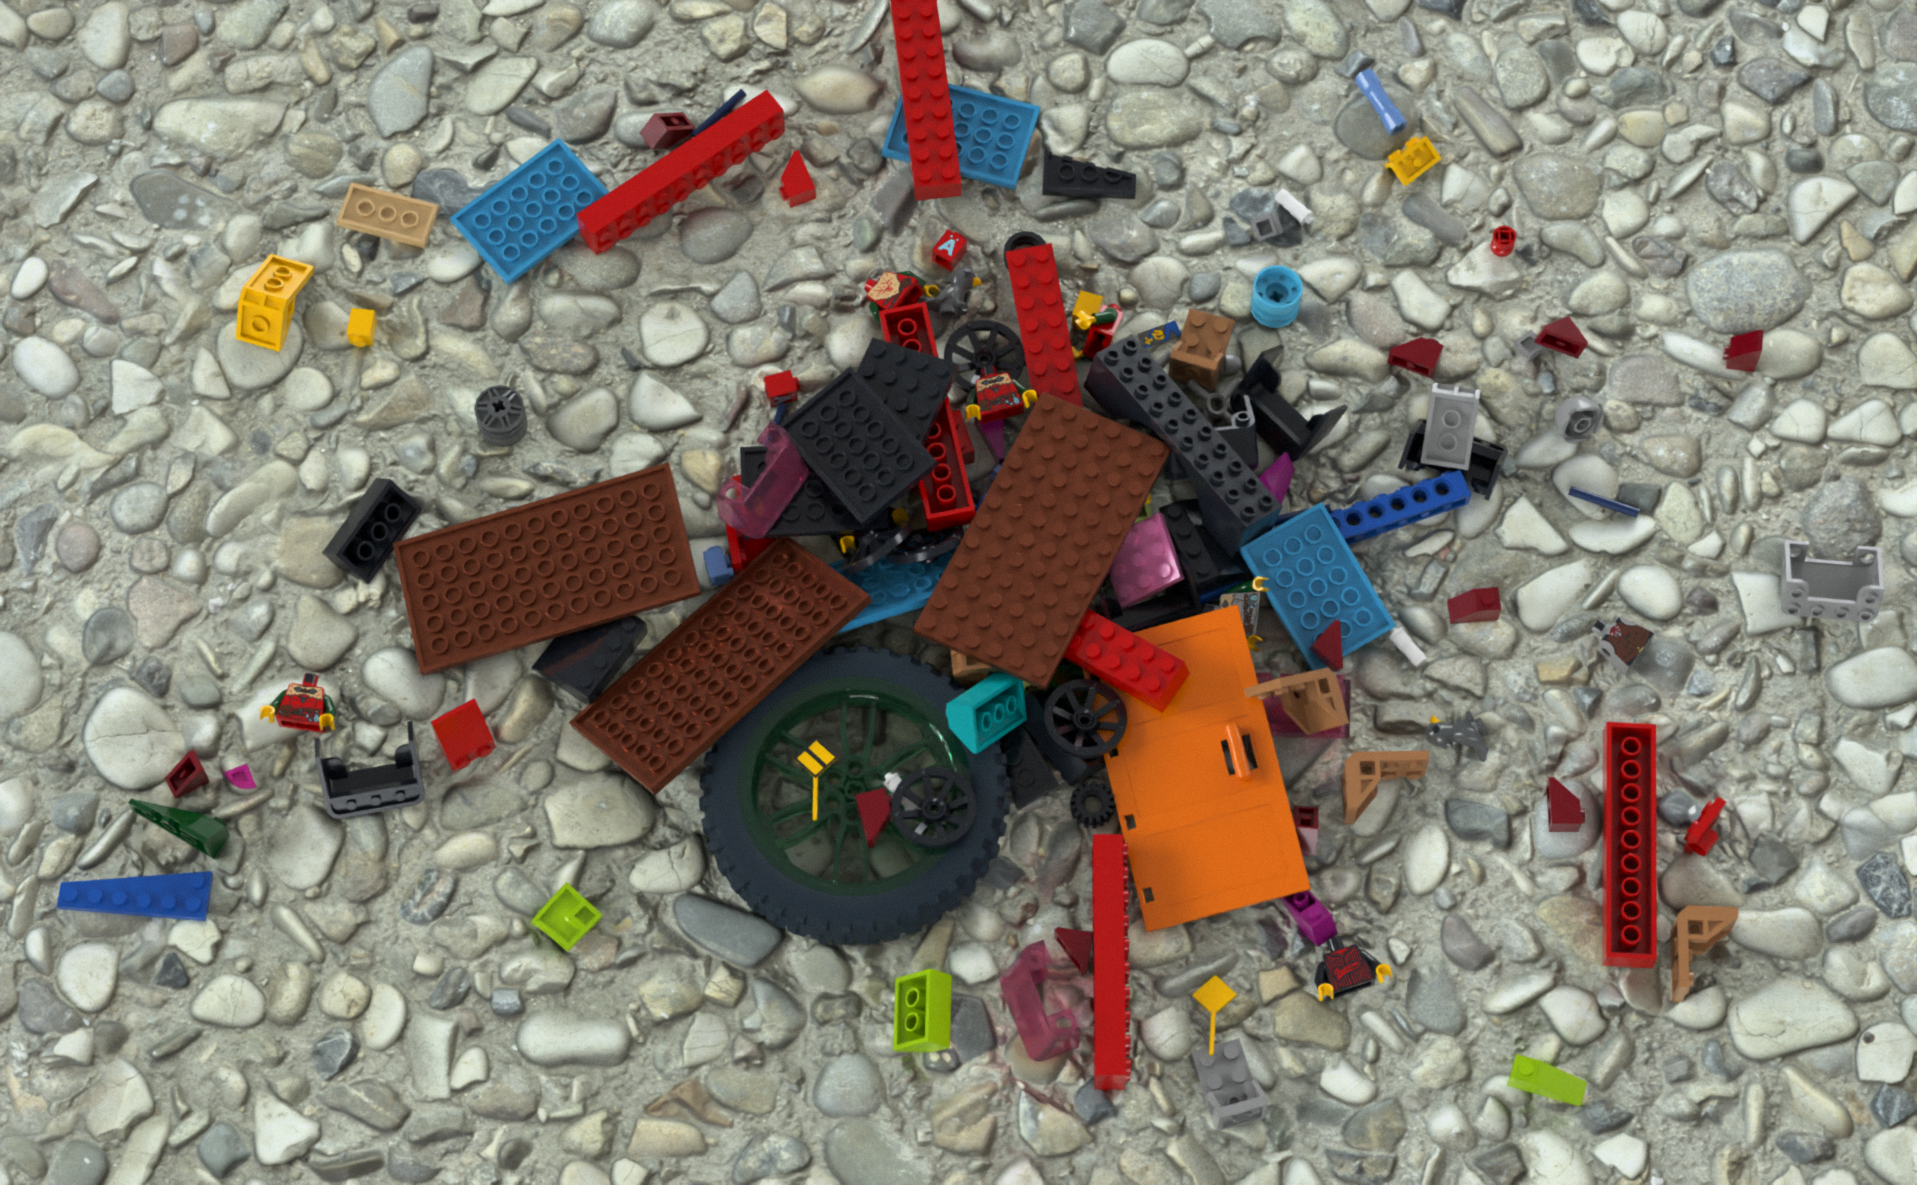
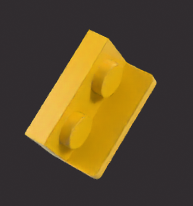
(1413, 160)

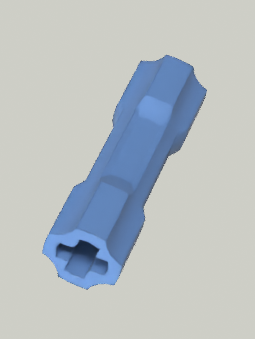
(1389, 114)

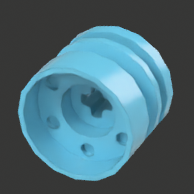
(1276, 296)

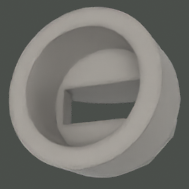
(1231, 364)

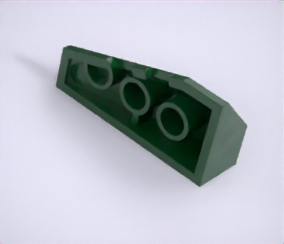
(191, 827)

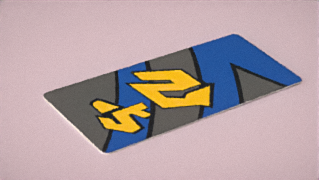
(1159, 334)

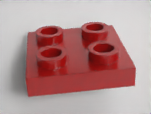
(1700, 835)

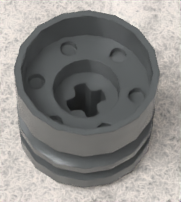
(501, 416)

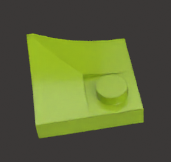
(567, 917)

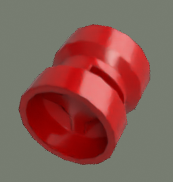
(1503, 241)

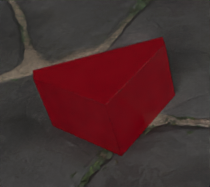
(1562, 337)
(1329, 647)
(186, 775)
(1076, 945)

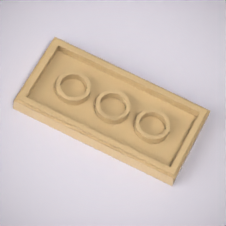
(388, 215)

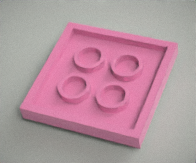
(1145, 562)

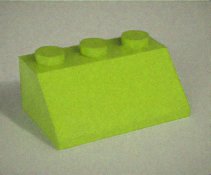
(922, 1012)

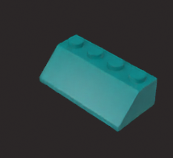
(987, 711)

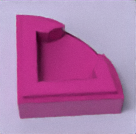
(241, 777)

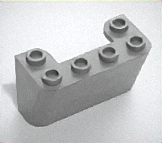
(1831, 587)

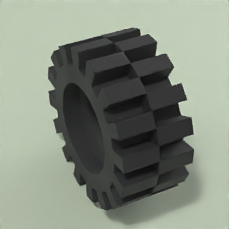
(1092, 790)

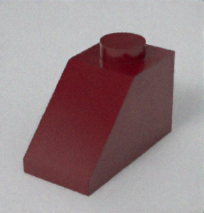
(666, 129)
(1743, 351)
(1417, 356)
(1475, 606)
(1563, 808)
(874, 813)
(1307, 827)

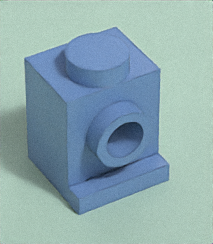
(718, 566)

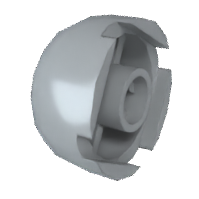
(1578, 418)

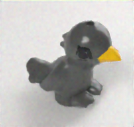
(951, 300)
(1466, 732)

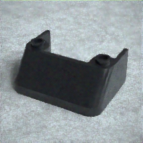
(1274, 417)
(1240, 437)
(1484, 463)
(1178, 603)
(374, 787)

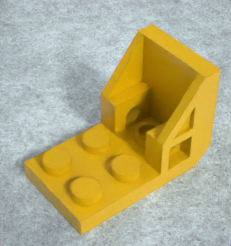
(269, 301)

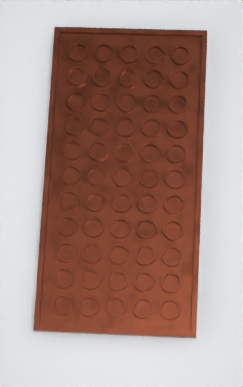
(1043, 540)
(546, 569)
(720, 663)

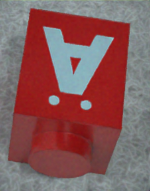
(949, 250)
(781, 388)

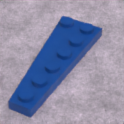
(160, 896)

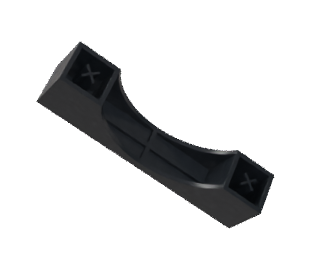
(1230, 496)

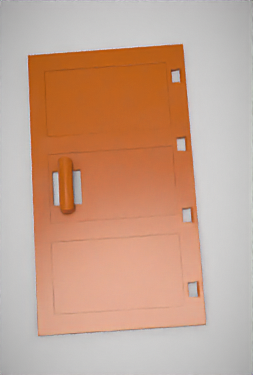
(1199, 833)

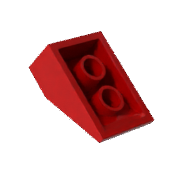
(463, 735)

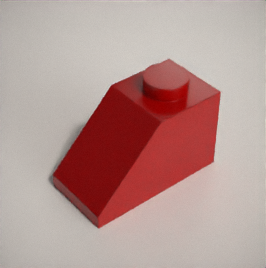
(796, 182)

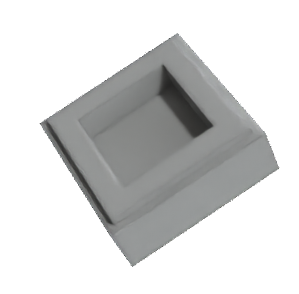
(1527, 348)

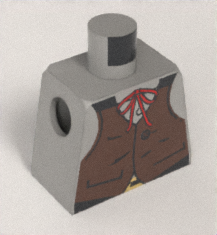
(1622, 642)

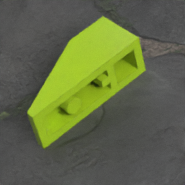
(1546, 1080)

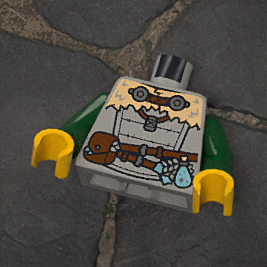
(1248, 601)

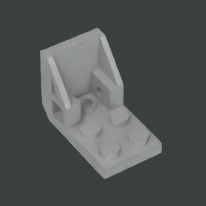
(1450, 426)
(1228, 1085)

